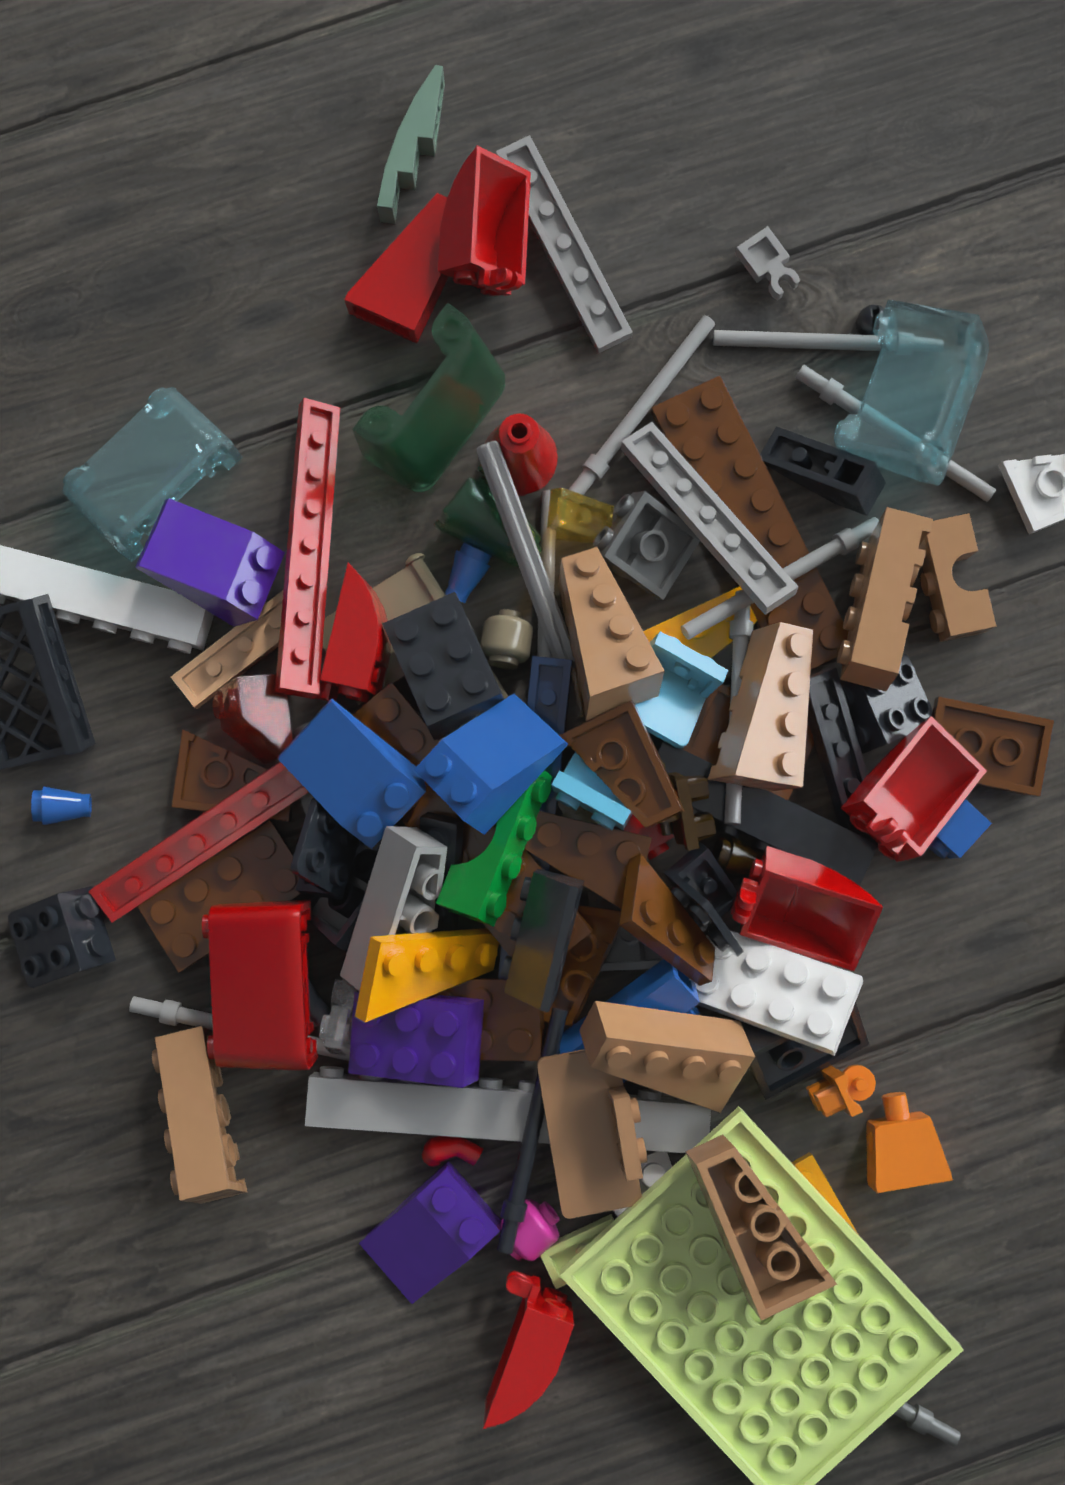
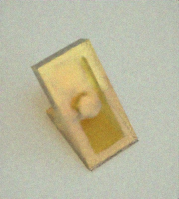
(577, 516)

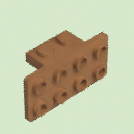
(591, 1135)

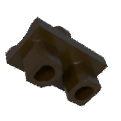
(689, 827)

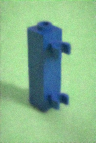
(658, 988)

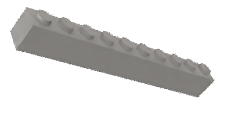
(476, 1110)

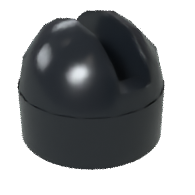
(865, 319)

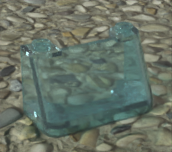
(917, 390)
(144, 464)

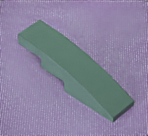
(414, 138)

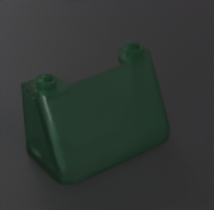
(444, 413)

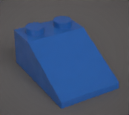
(491, 761)
(353, 773)

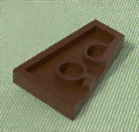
(627, 762)
(588, 852)
(663, 924)

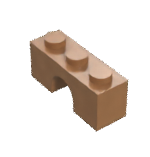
(954, 610)

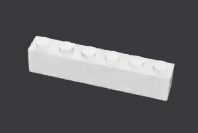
(105, 600)

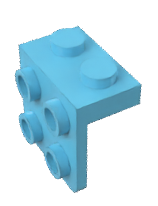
(684, 688)
(583, 788)

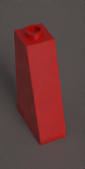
(405, 279)

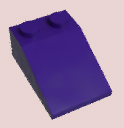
(211, 562)
(431, 1233)

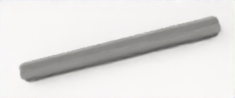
(525, 549)

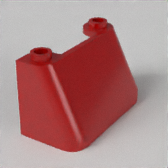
(260, 985)

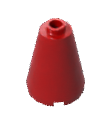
(527, 452)

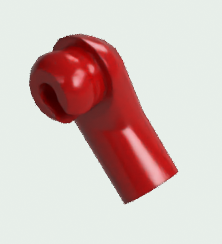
(445, 1147)

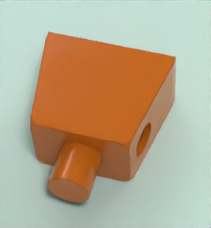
(903, 1148)

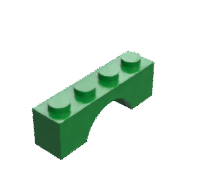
(481, 885)

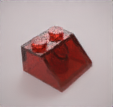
(255, 715)

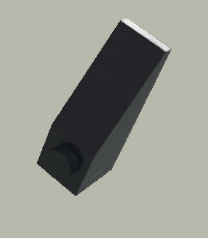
(825, 470)

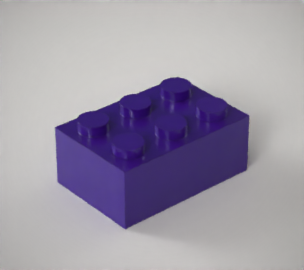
(421, 1043)

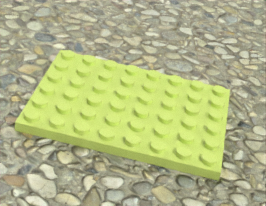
(776, 1391)

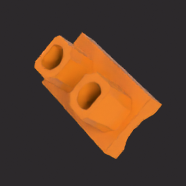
(841, 1088)

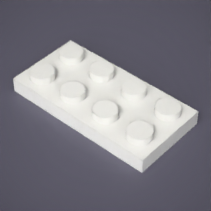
(782, 993)

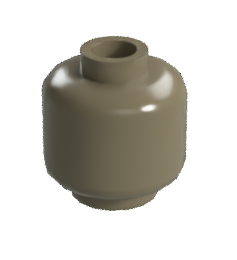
(506, 639)

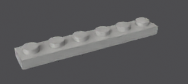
(569, 251)
(709, 518)

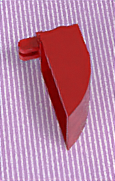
(486, 225)
(357, 644)
(914, 791)
(805, 909)
(531, 1350)

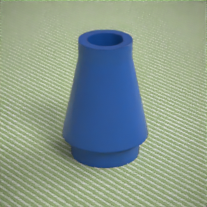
(467, 571)
(59, 805)

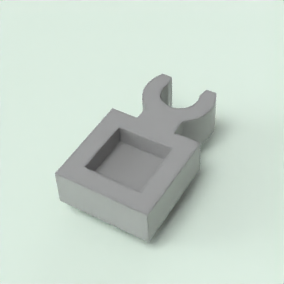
(764, 258)

